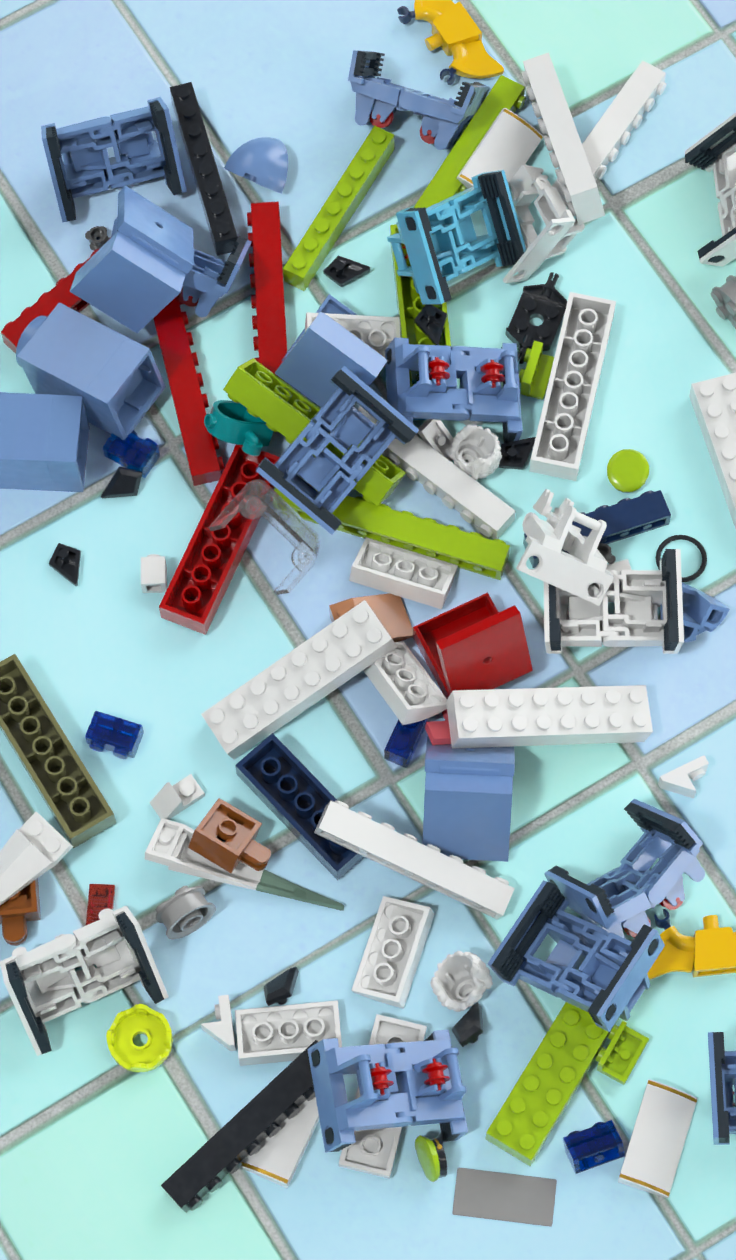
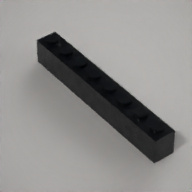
(204, 168)
(242, 1135)

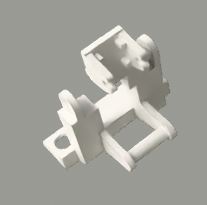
(559, 221)
(547, 538)

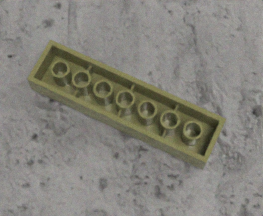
(50, 757)

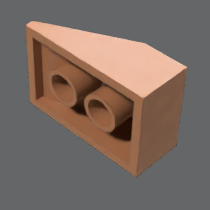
(386, 607)

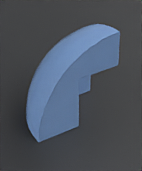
(261, 161)
(699, 612)

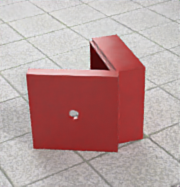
(474, 646)

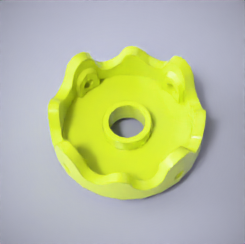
(135, 1021)

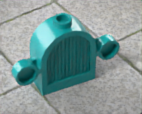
(234, 425)

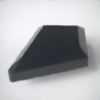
(345, 270)
(431, 322)
(516, 453)
(123, 483)
(66, 562)
(281, 987)
(469, 1026)

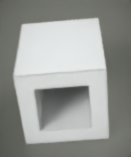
(153, 574)

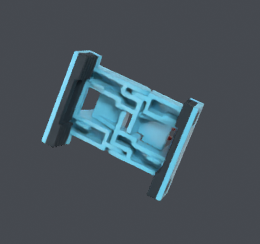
(444, 241)

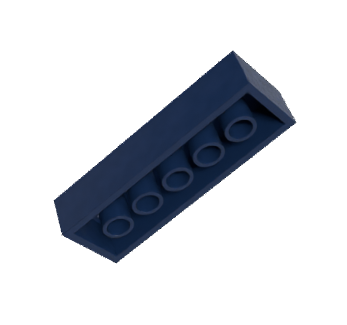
(295, 799)

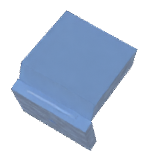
(138, 265)
(323, 351)
(468, 801)

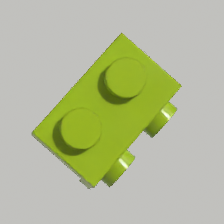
(536, 375)
(621, 1053)

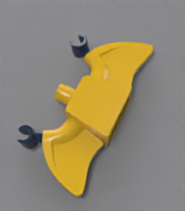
(456, 35)
(705, 954)

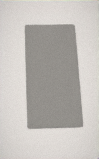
(504, 1197)

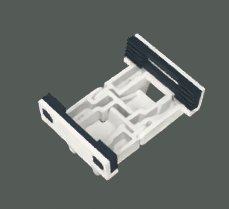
(718, 153)
(635, 623)
(48, 986)

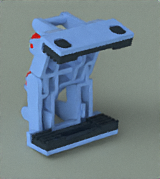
(627, 891)

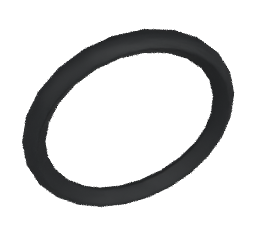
(690, 539)

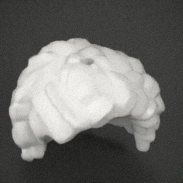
(476, 451)
(461, 980)

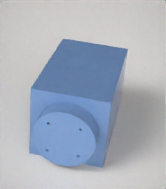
(87, 359)
(43, 442)

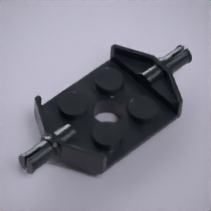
(537, 302)

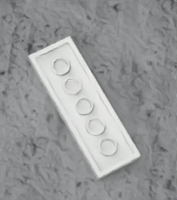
(377, 1148)

